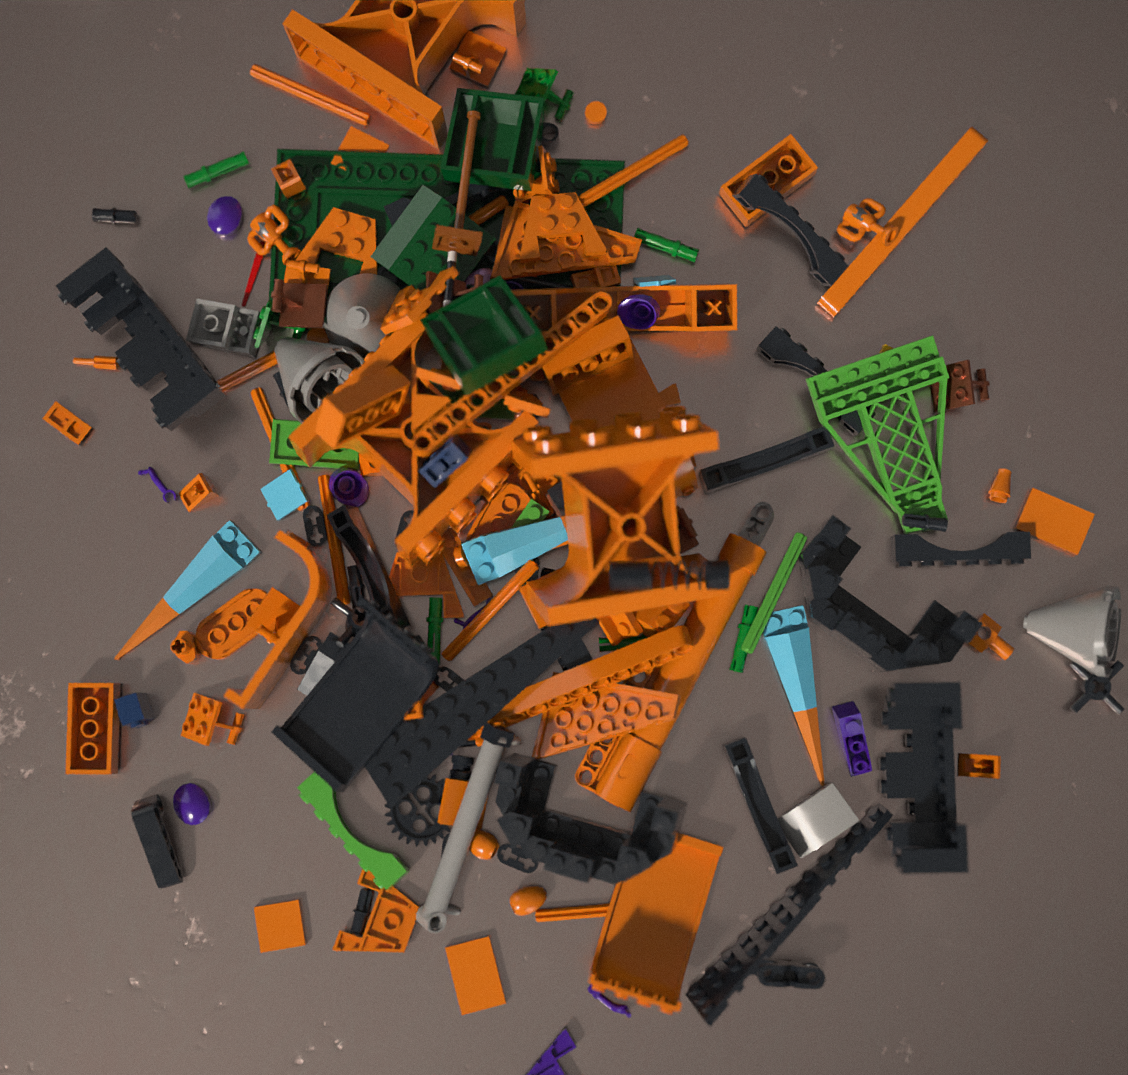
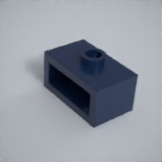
(134, 710)

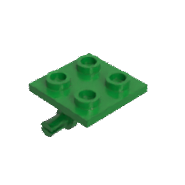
(538, 83)
(268, 319)

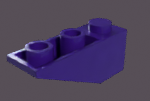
(852, 738)

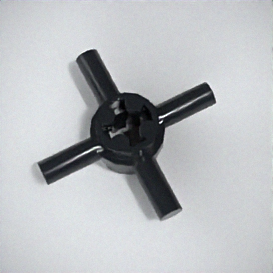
(351, 626)
(1088, 687)

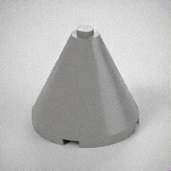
(358, 310)
(312, 372)
(1081, 628)

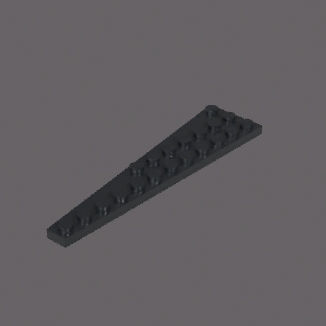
(459, 713)
(744, 959)

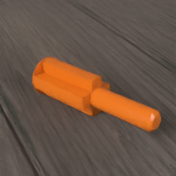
(100, 362)
(538, 495)

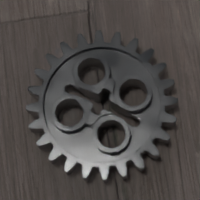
(404, 822)

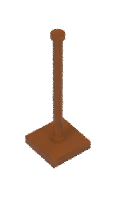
(457, 238)

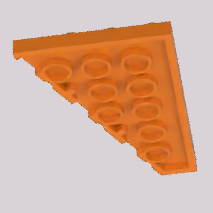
(558, 253)
(602, 716)

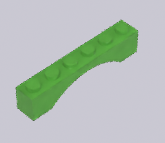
(385, 866)

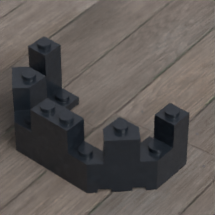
(157, 344)
(858, 627)
(926, 775)
(576, 845)

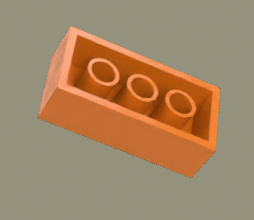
(784, 167)
(589, 355)
(362, 406)
(92, 728)

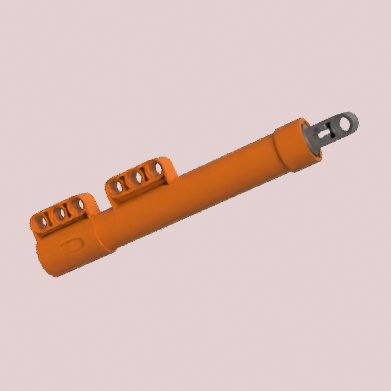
(632, 756)

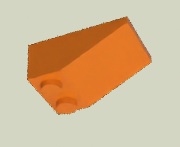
(660, 618)

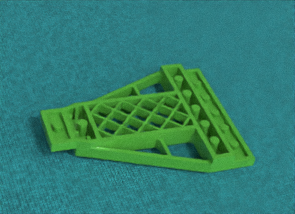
(876, 380)

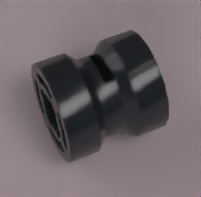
(461, 767)

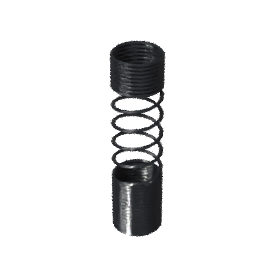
(636, 575)

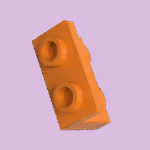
(620, 627)

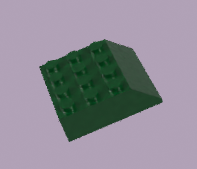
(504, 139)
(408, 244)
(484, 335)

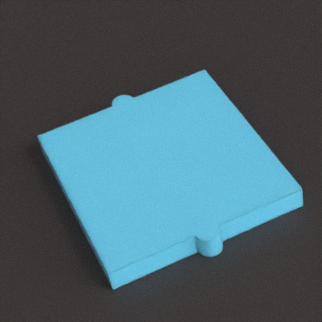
(654, 280)
(284, 494)

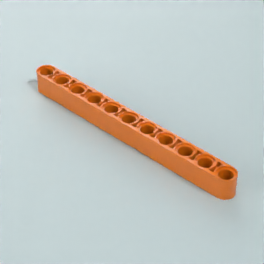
(904, 219)
(508, 383)
(594, 676)

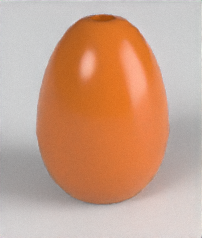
(483, 844)
(527, 900)

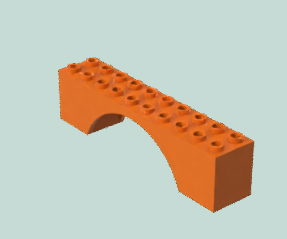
(681, 306)

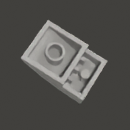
(224, 327)
(817, 820)

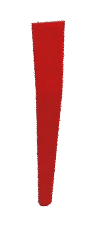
(257, 260)

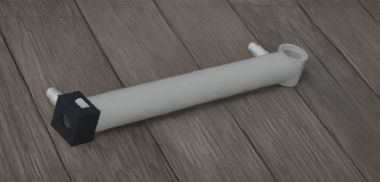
(433, 912)

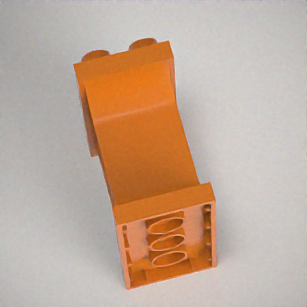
(395, 51)
(392, 454)
(616, 509)

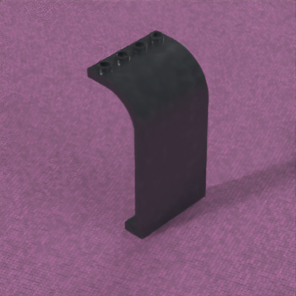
(360, 699)

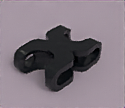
(790, 974)

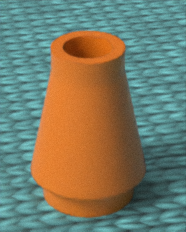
(1001, 486)

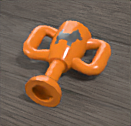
(864, 221)
(270, 232)

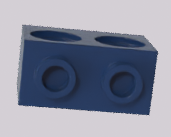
(445, 460)

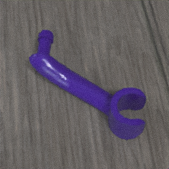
(159, 483)
(464, 624)
(612, 1006)

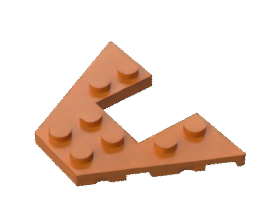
(517, 399)

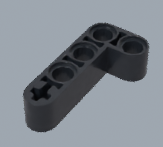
(155, 841)

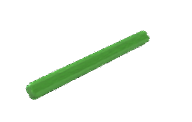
(774, 593)

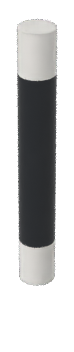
(448, 293)

